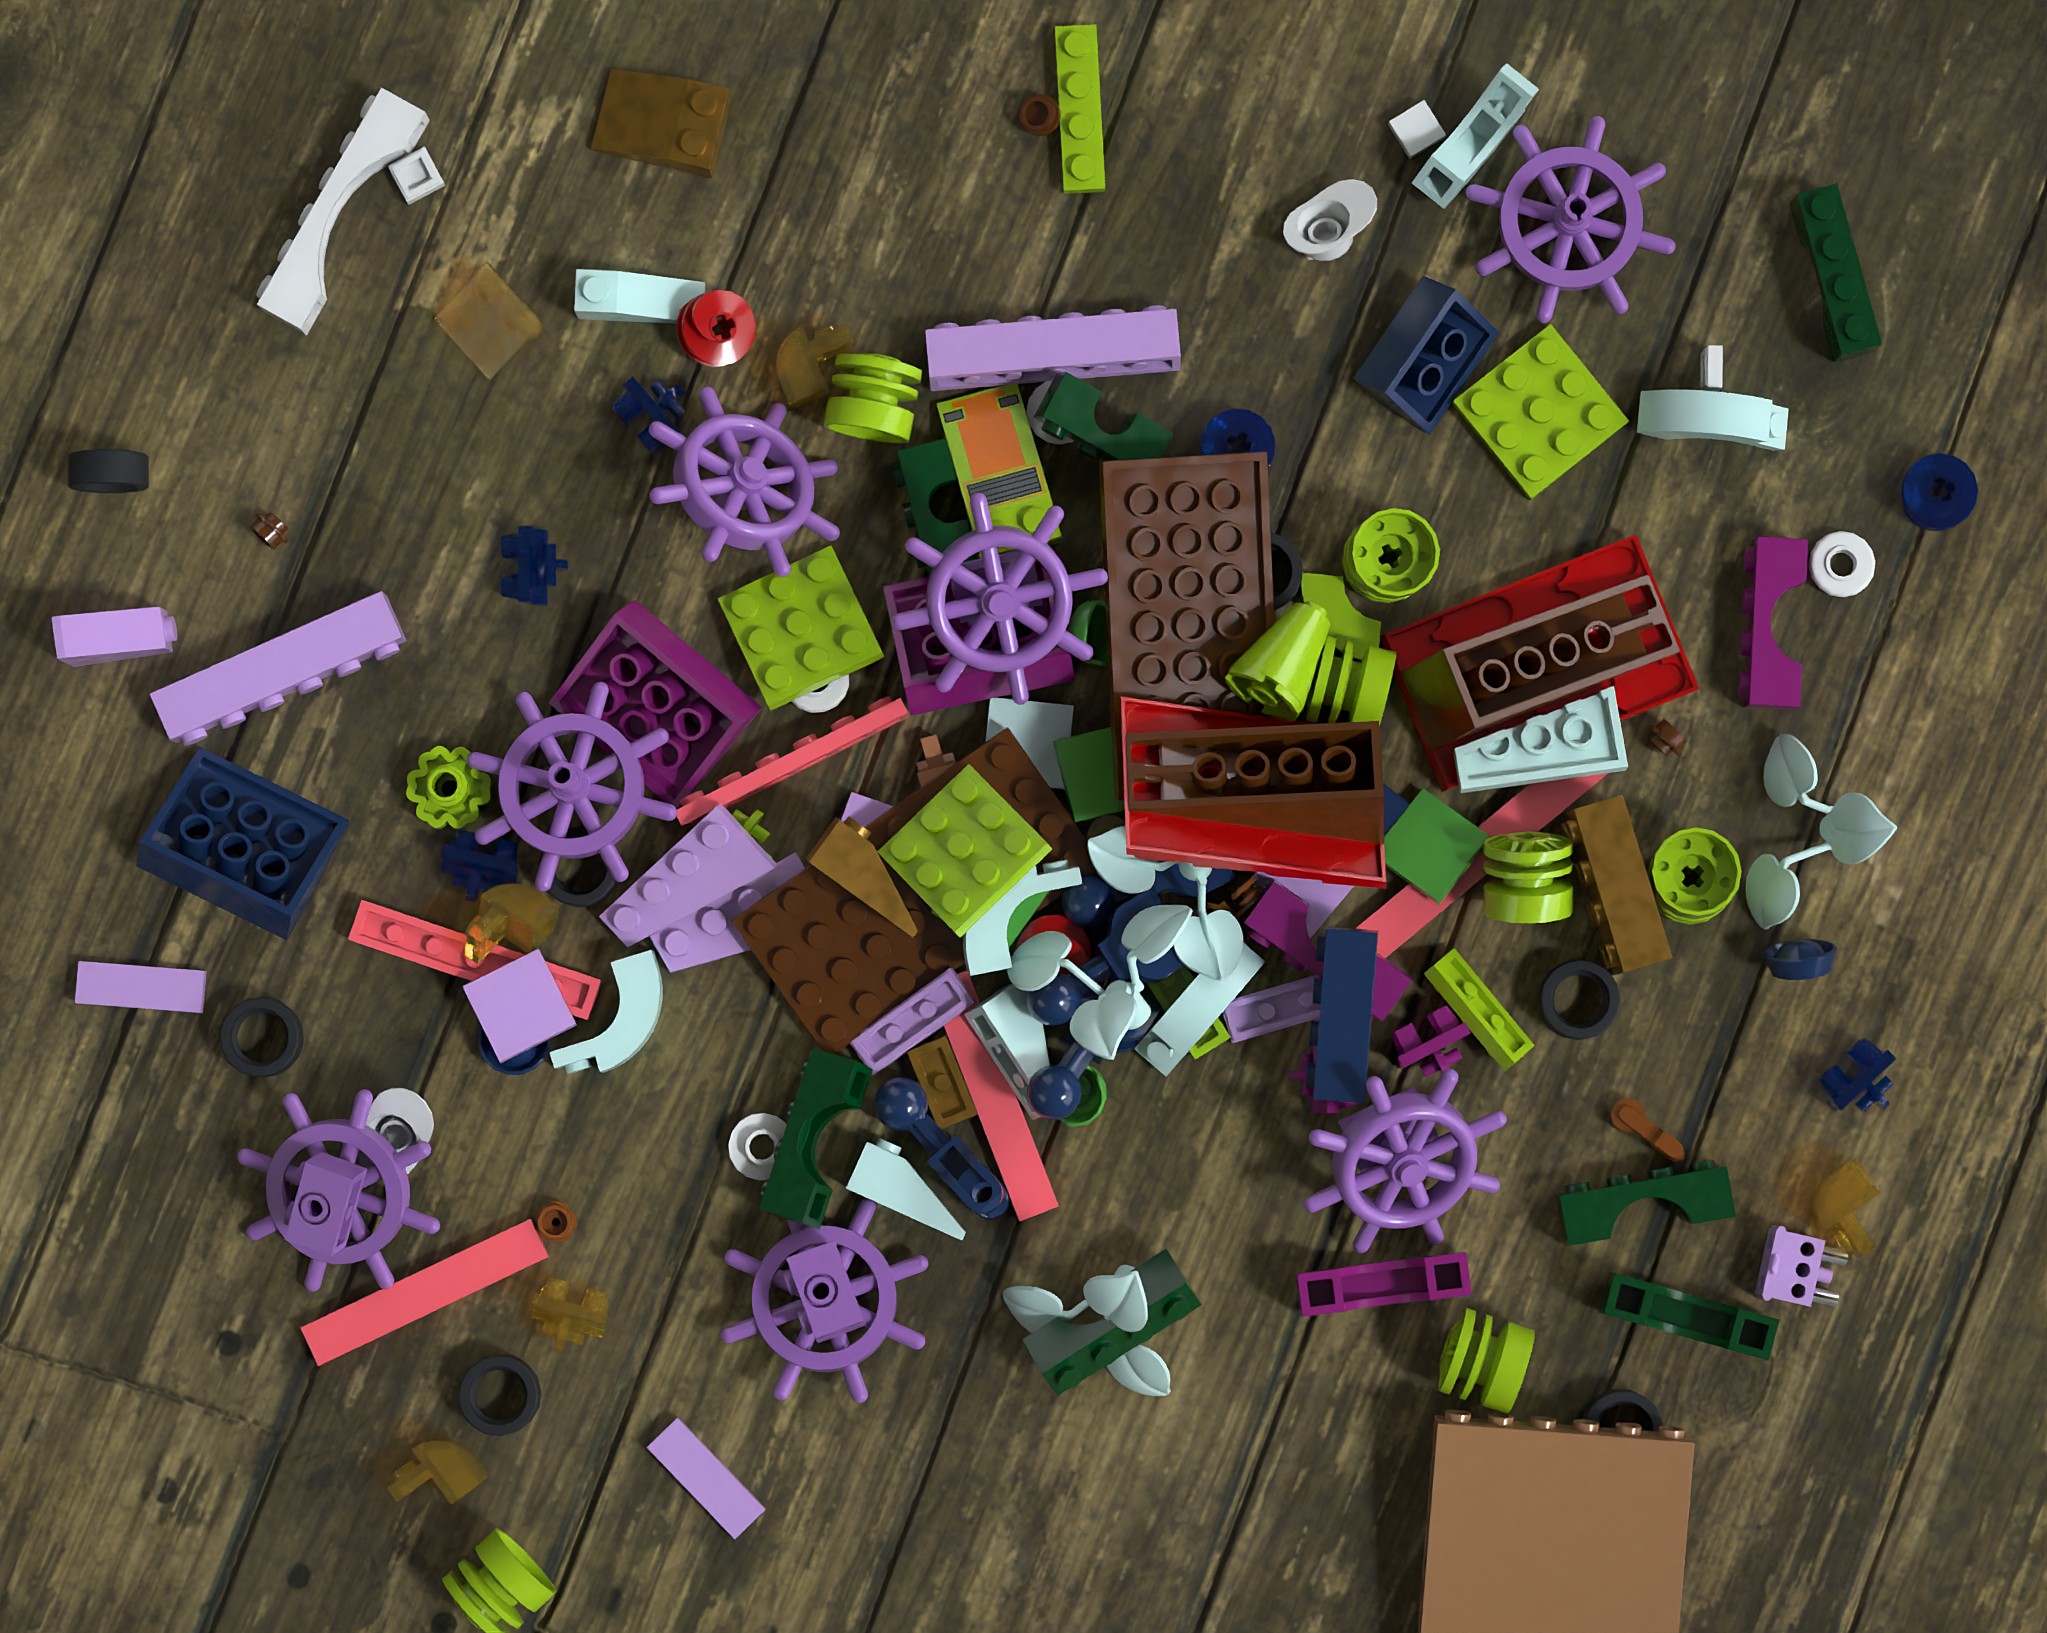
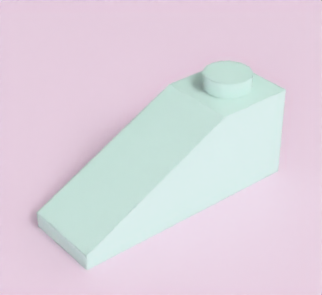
(631, 296)
(1011, 1038)
(897, 1185)

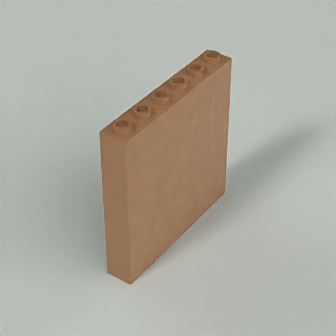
(1554, 1526)

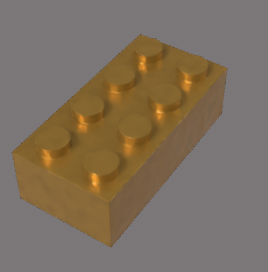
(1617, 886)

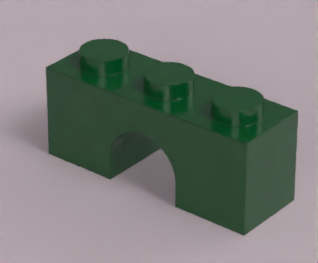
(1070, 413)
(924, 472)

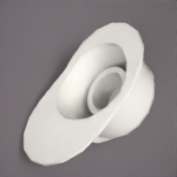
(1329, 220)
(401, 1119)

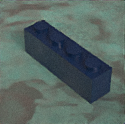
(1345, 1014)

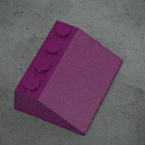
(924, 656)
(655, 685)

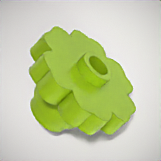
(427, 785)

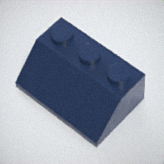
(1426, 354)

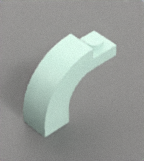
(1476, 136)
(1712, 416)
(986, 941)
(1195, 1013)
(637, 1016)

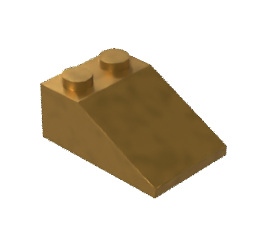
(663, 121)
(855, 865)

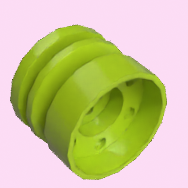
(872, 400)
(1395, 532)
(1350, 684)
(1706, 855)
(1528, 877)
(1486, 1360)
(499, 1585)

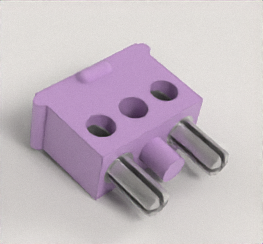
(1779, 1268)

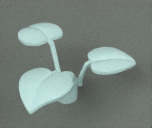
(1851, 830)
(1208, 942)
(1103, 1022)
(1117, 1298)

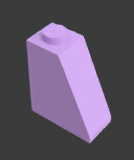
(113, 635)

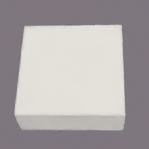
(1417, 129)
(416, 175)
(1711, 368)

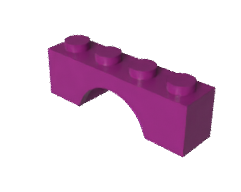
(1769, 676)
(1283, 921)
(1383, 1283)

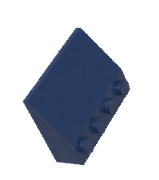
(241, 843)

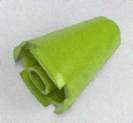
(1282, 662)

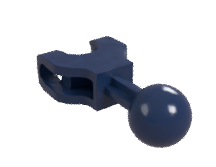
(1094, 900)
(1061, 997)
(1056, 1089)
(903, 1106)

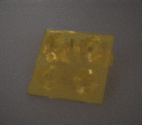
(489, 320)

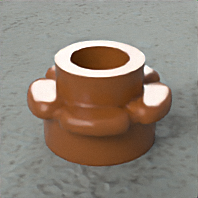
(558, 1233)

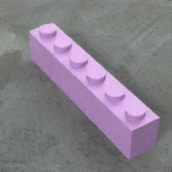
(1039, 348)
(279, 668)

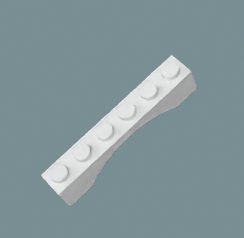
(384, 136)

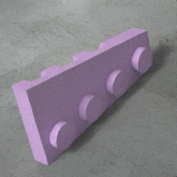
(693, 873)
(709, 931)

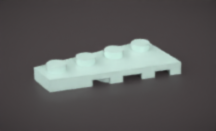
(1560, 745)

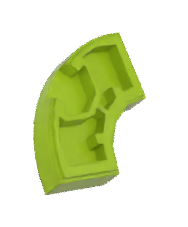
(1344, 619)

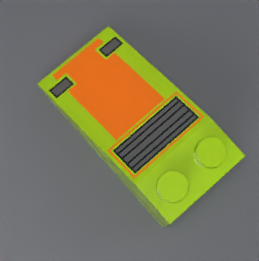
(998, 458)

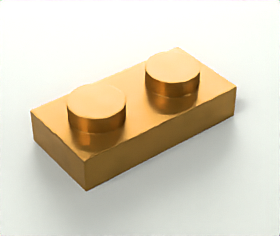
(942, 1082)

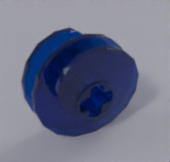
(1237, 424)
(1947, 473)

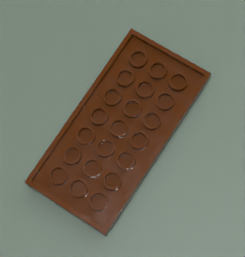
(1183, 579)
(852, 965)

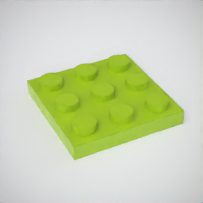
(1540, 412)
(801, 628)
(964, 850)

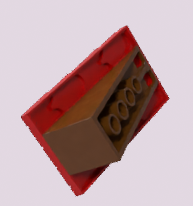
(1539, 649)
(1254, 793)

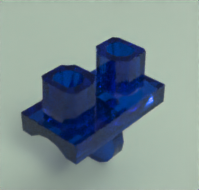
(637, 400)
(535, 566)
(478, 870)
(1871, 1063)

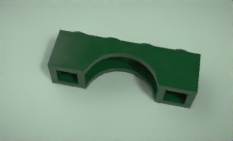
(1843, 291)
(826, 1090)
(1591, 1213)
(1689, 1316)
(1073, 1352)

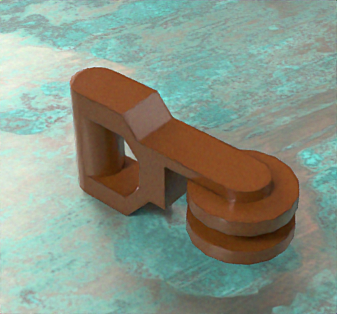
(1247, 891)
(1630, 1118)

